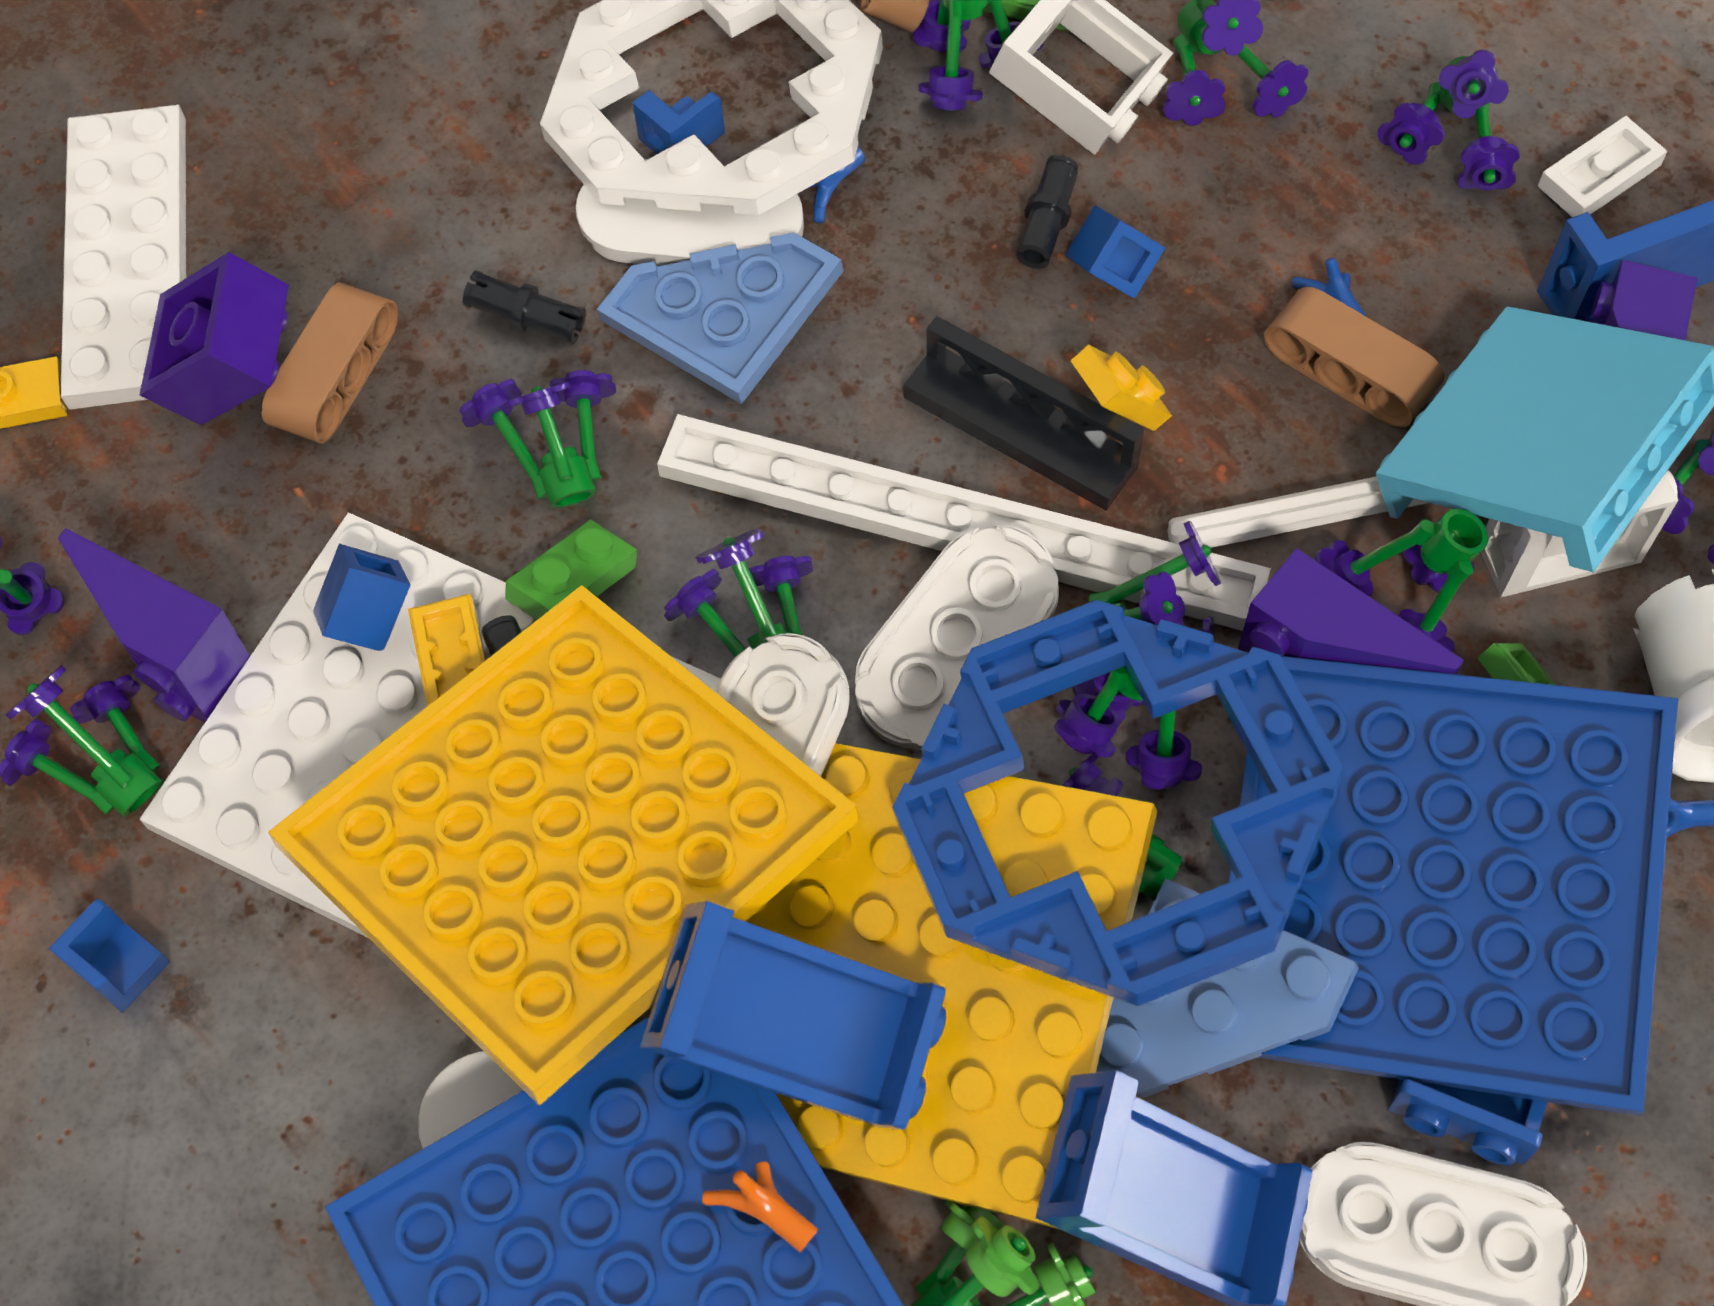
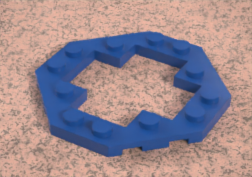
(1057, 922)

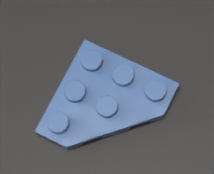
(724, 308)
(1228, 1015)

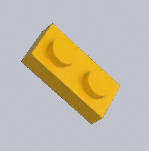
(1123, 388)

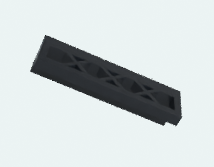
(1022, 416)

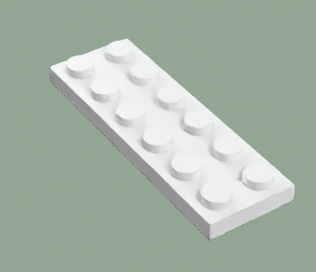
(119, 247)

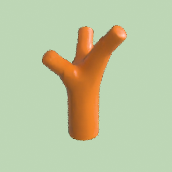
(765, 1204)

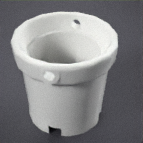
(1679, 658)

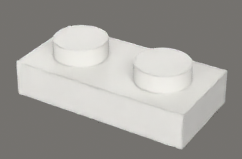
(1602, 168)

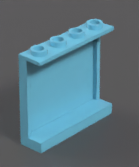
(1555, 428)

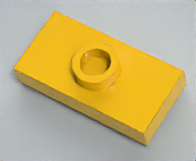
(31, 392)
(446, 643)

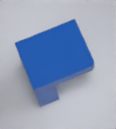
(665, 126)
(1115, 251)
(361, 598)
(109, 955)

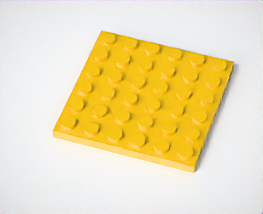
(551, 827)
(1008, 1028)

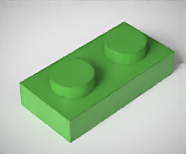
(583, 558)

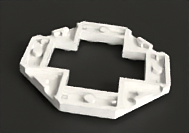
(688, 173)

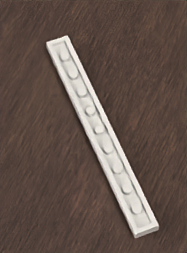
(936, 513)

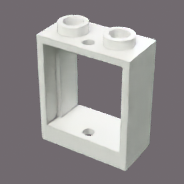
(1109, 35)
(1531, 559)

